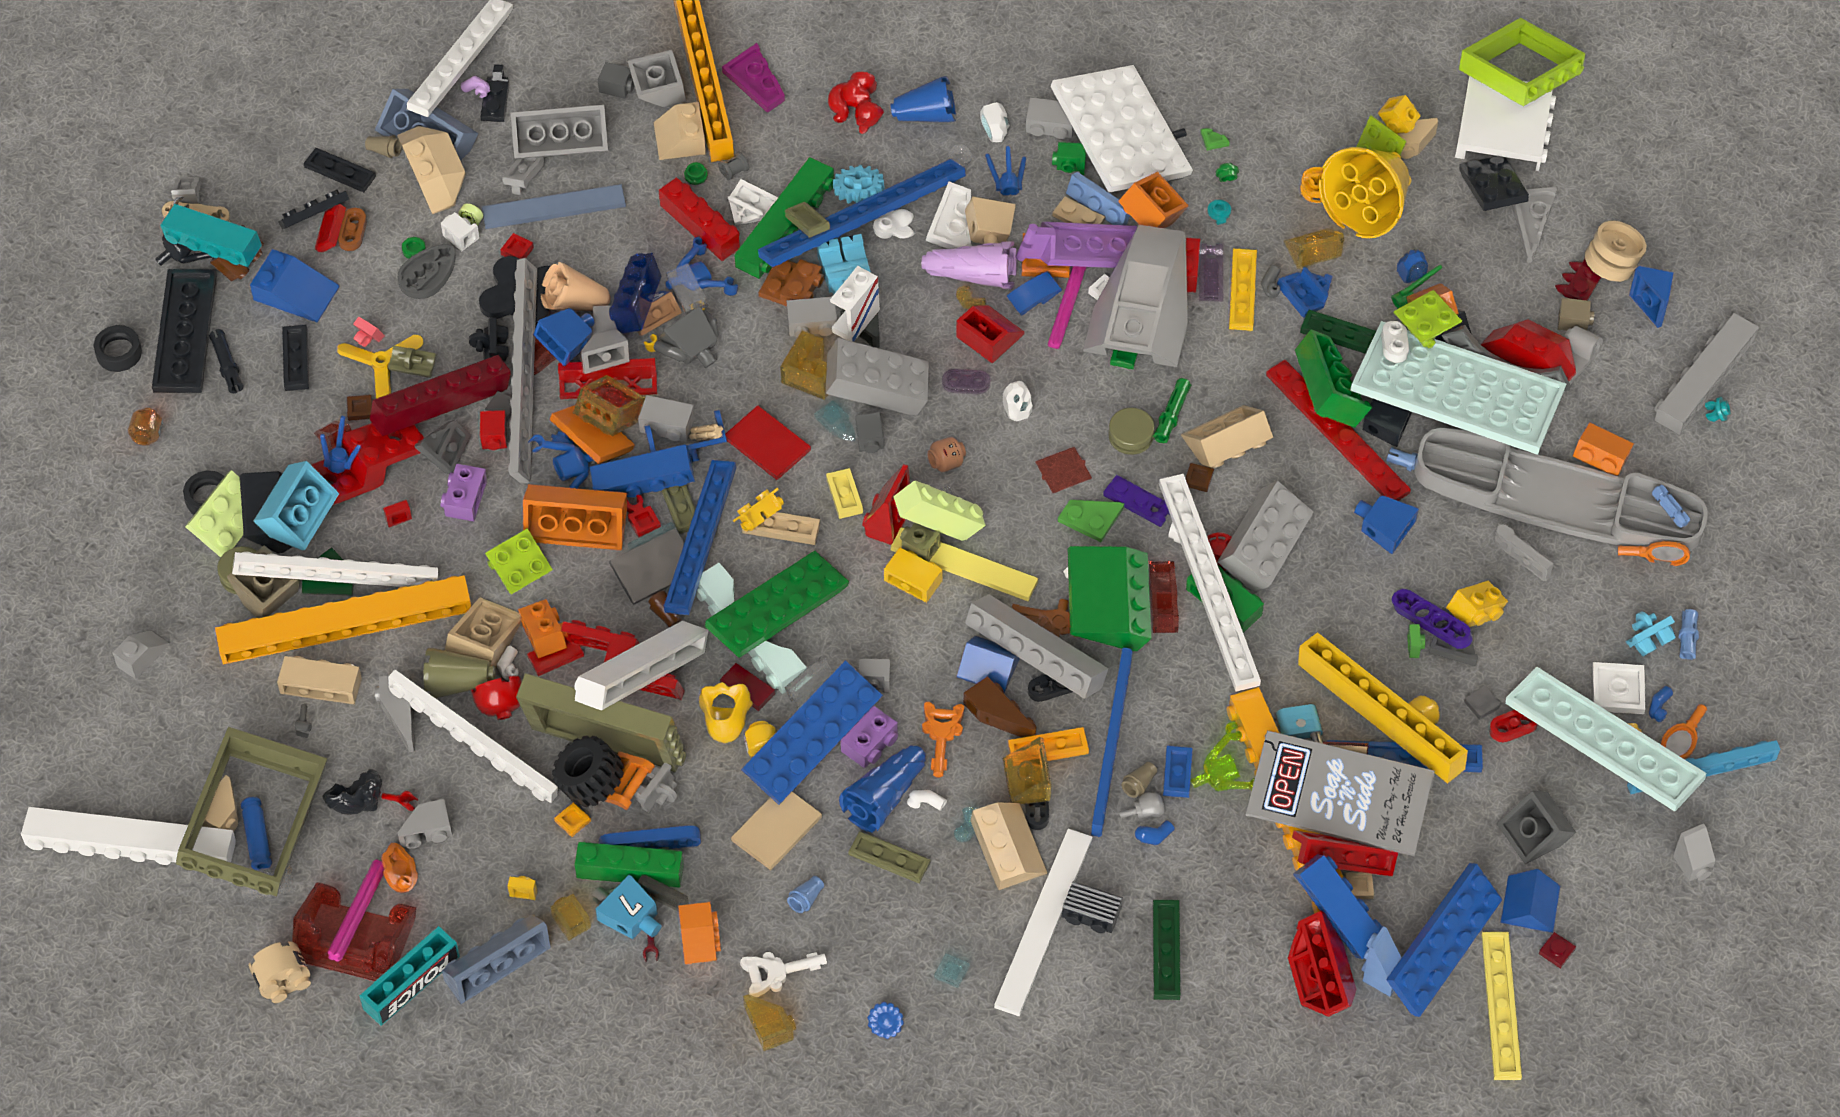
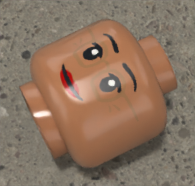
(946, 454)

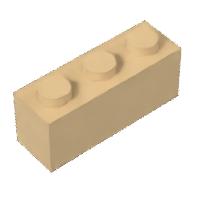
(319, 679)

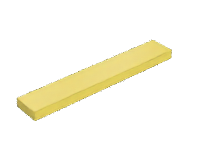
(980, 570)
(1501, 1006)

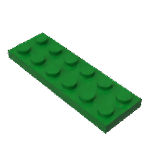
(776, 604)

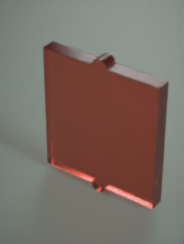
(1063, 470)

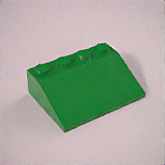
(1109, 595)

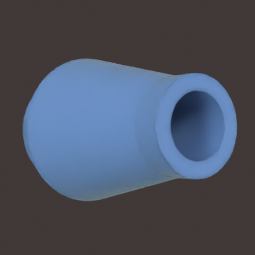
(804, 895)

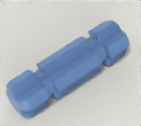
(1671, 506)

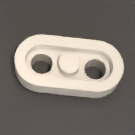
(1395, 341)

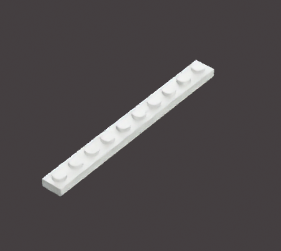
(1209, 583)

